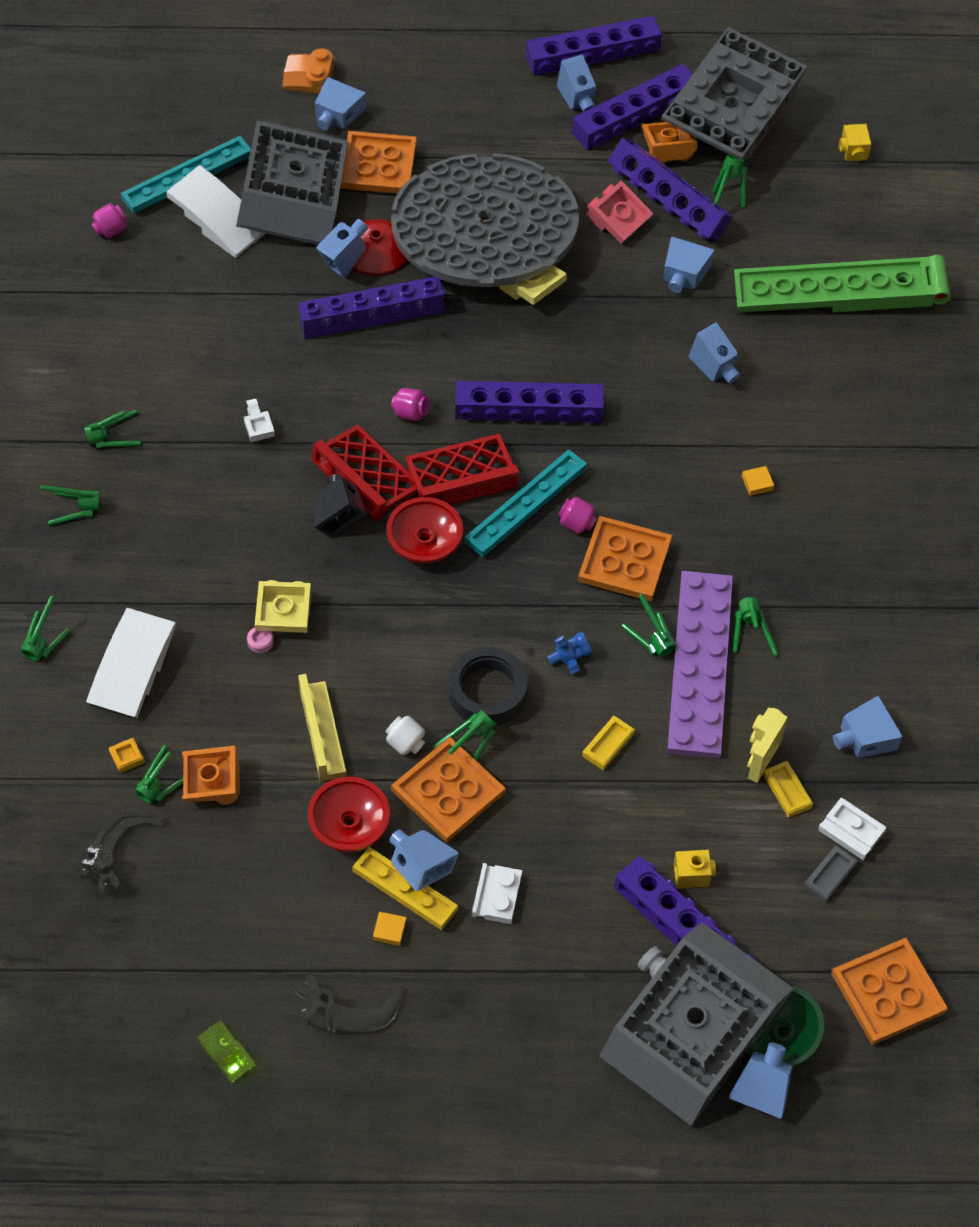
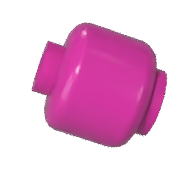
(109, 221)
(410, 404)
(577, 515)

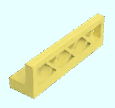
(322, 729)

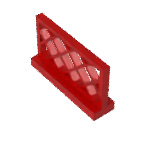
(336, 463)
(468, 485)

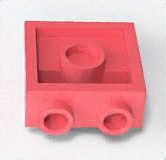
(618, 211)

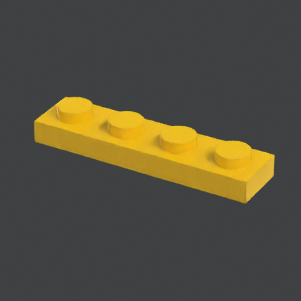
(425, 902)

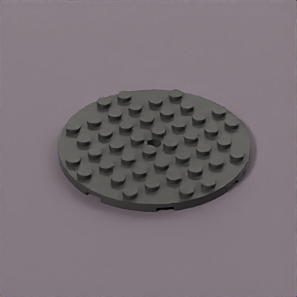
(442, 210)

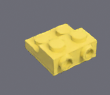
(537, 287)
(283, 606)
(766, 740)

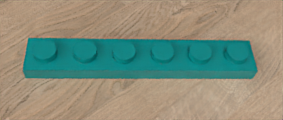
(213, 161)
(525, 503)

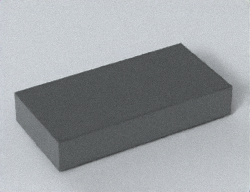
(830, 874)

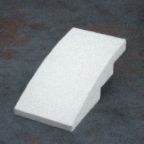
(213, 209)
(131, 662)

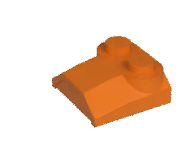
(308, 71)
(669, 142)
(211, 775)

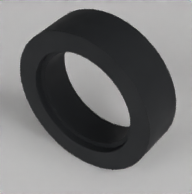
(488, 658)

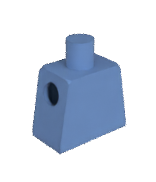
(576, 83)
(338, 104)
(343, 247)
(686, 264)
(715, 354)
(868, 730)
(422, 858)
(765, 1081)

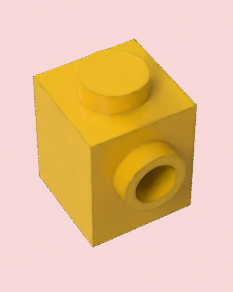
(855, 142)
(693, 869)

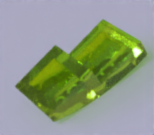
(225, 1051)

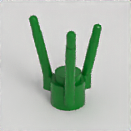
(731, 168)
(97, 432)
(86, 500)
(751, 614)
(662, 641)
(34, 644)
(478, 724)
(150, 787)

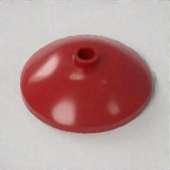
(381, 251)
(424, 519)
(344, 801)

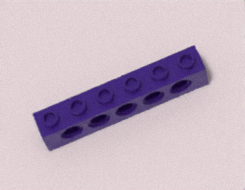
(595, 44)
(629, 108)
(715, 218)
(371, 307)
(529, 401)
(649, 903)

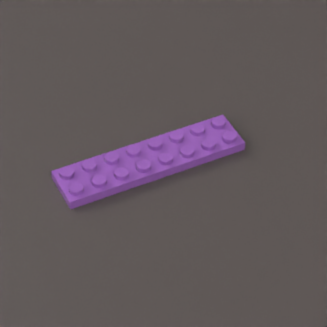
(700, 665)

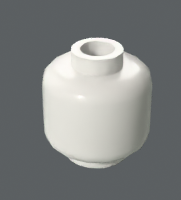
(405, 735)

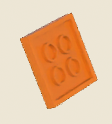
(378, 162)
(625, 558)
(448, 790)
(889, 991)

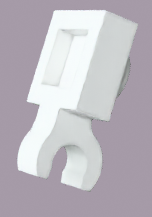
(257, 423)

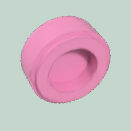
(260, 640)

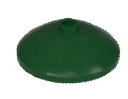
(805, 1025)

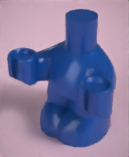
(570, 651)

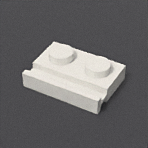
(852, 828)
(497, 893)

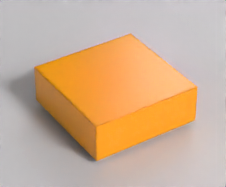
(757, 480)
(126, 755)
(389, 928)

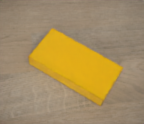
(608, 743)
(787, 789)

